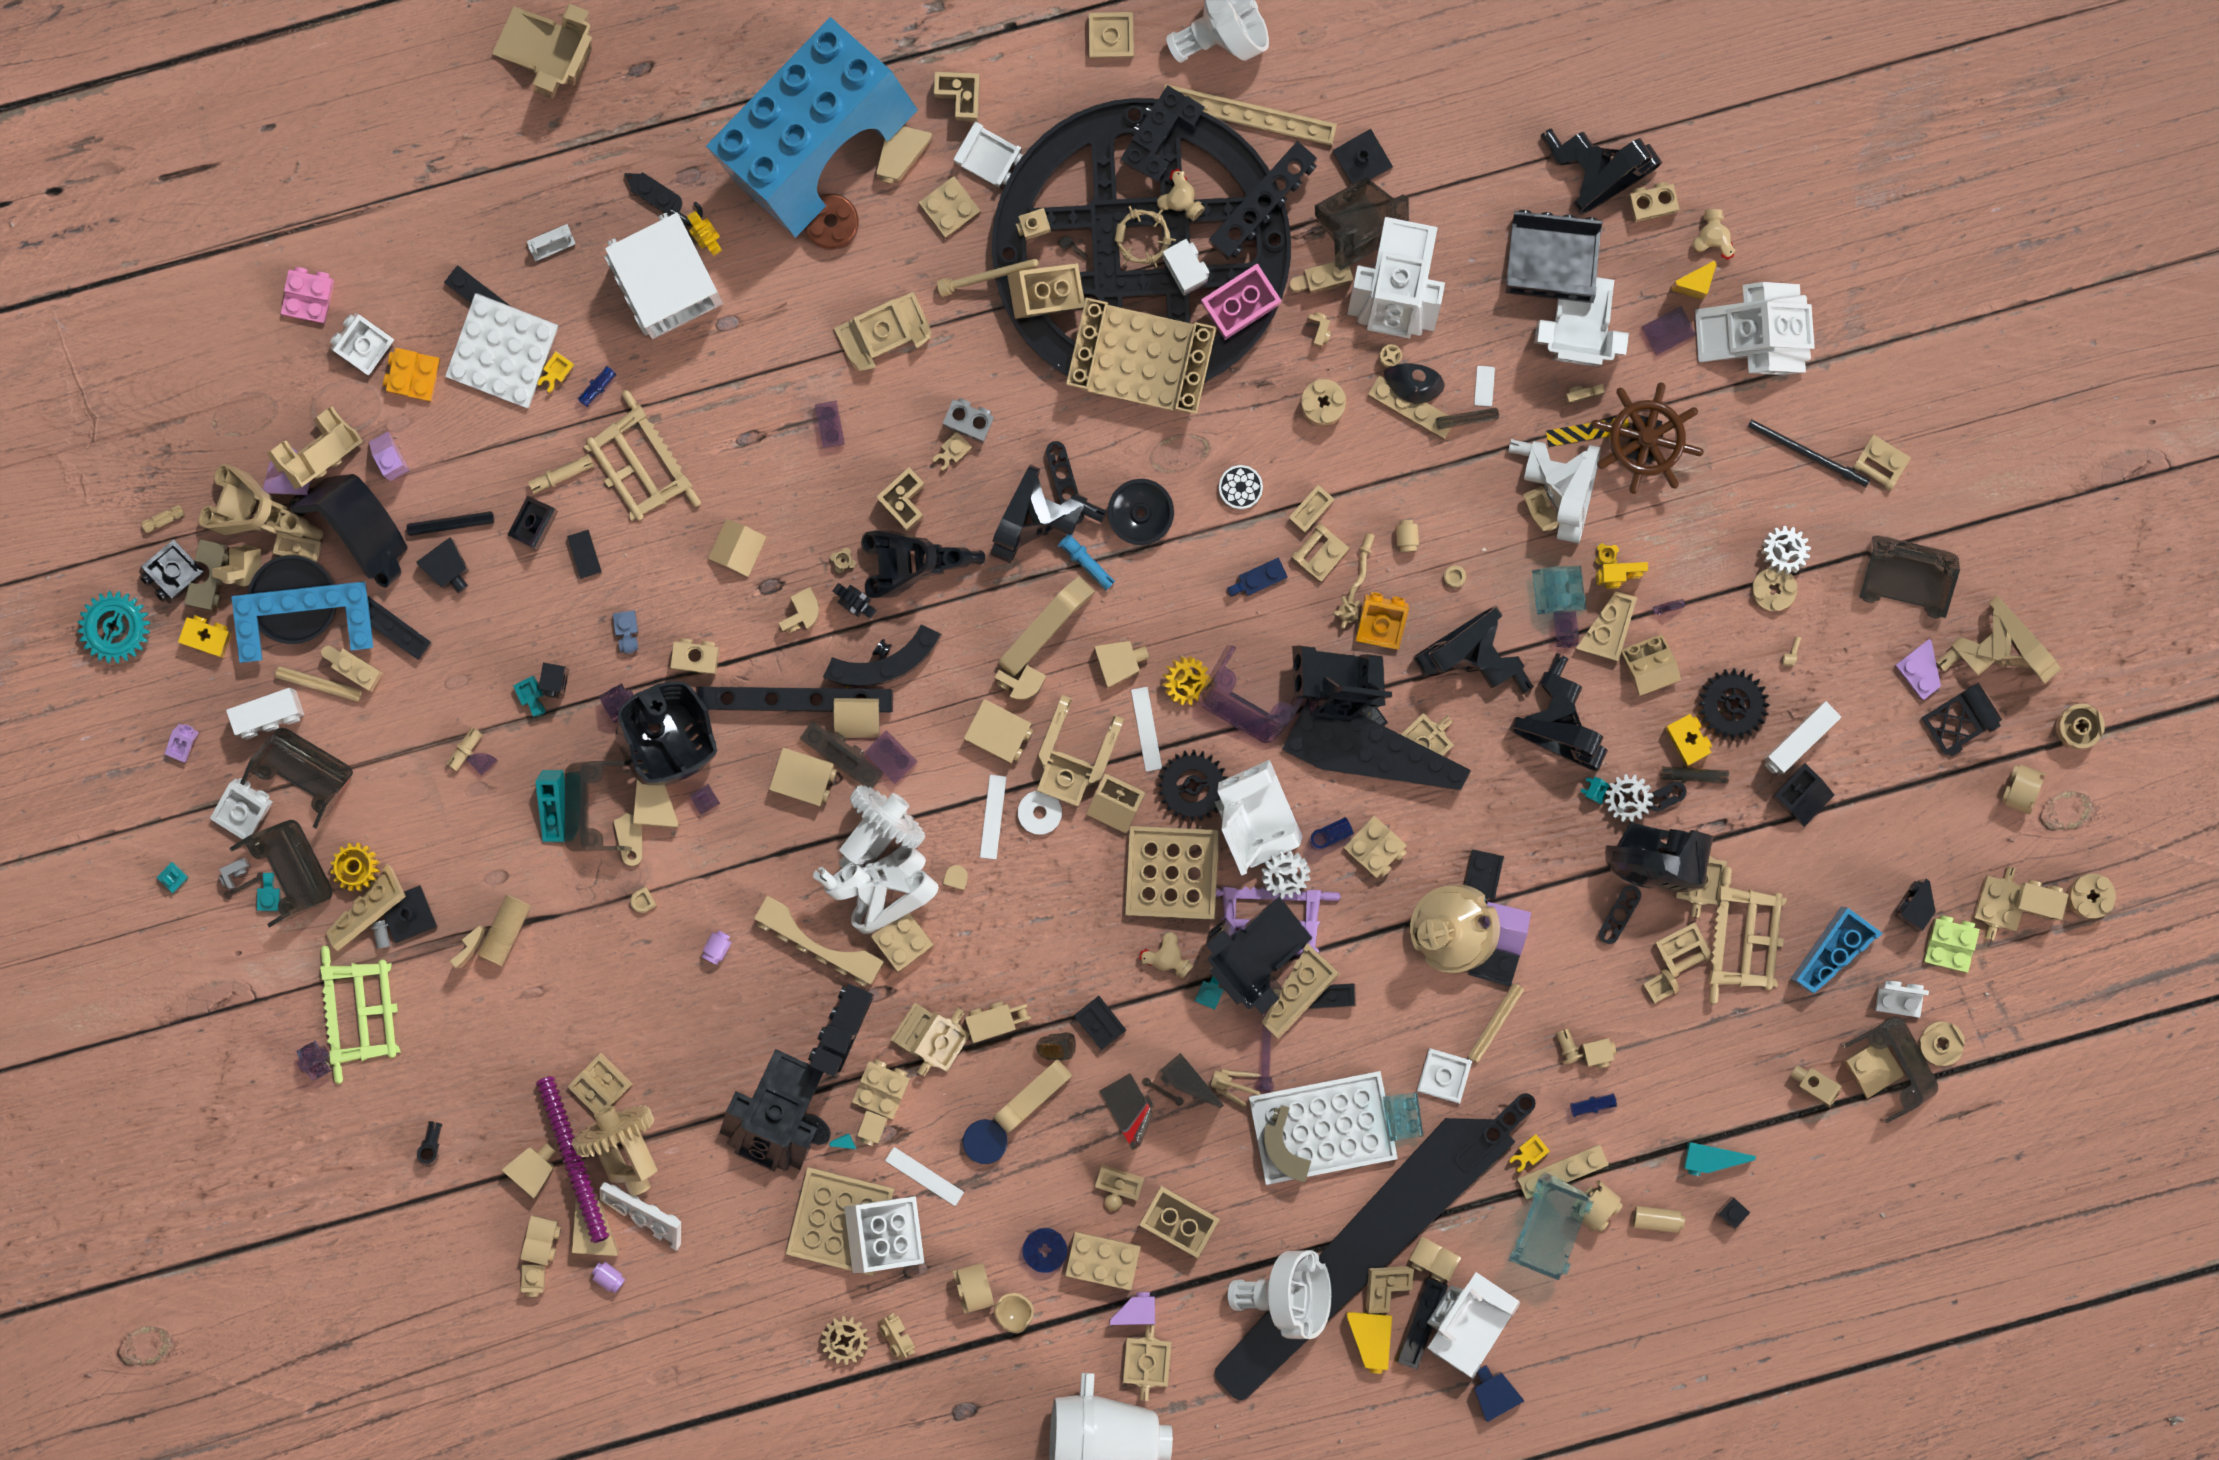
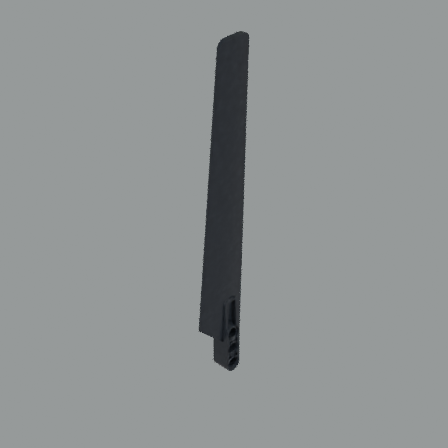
(1387, 1223)

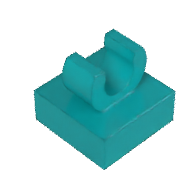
(1597, 790)
(172, 877)

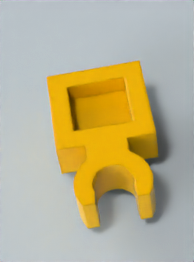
(557, 368)
(1531, 1151)

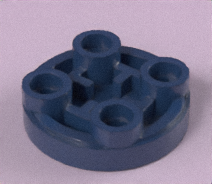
(985, 1141)

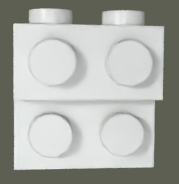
(361, 343)
(241, 808)

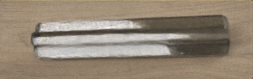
(1467, 418)

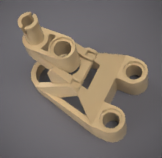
(237, 504)
(1998, 647)

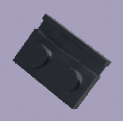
(1484, 872)
(1498, 967)
(1100, 1022)

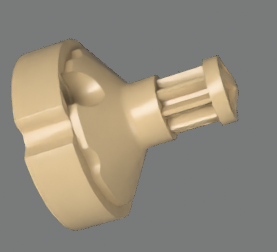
(1451, 928)

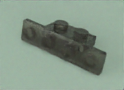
(841, 754)

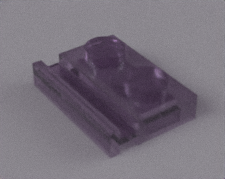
(1668, 330)
(890, 757)

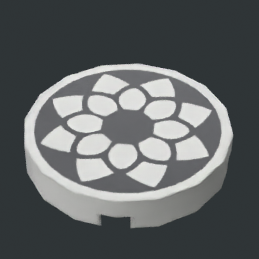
(1240, 487)

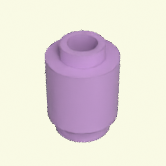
(716, 947)
(607, 1277)

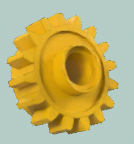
(343, 864)

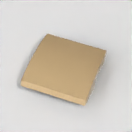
(856, 717)
(473, 942)
(600, 1084)

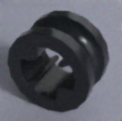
(882, 649)

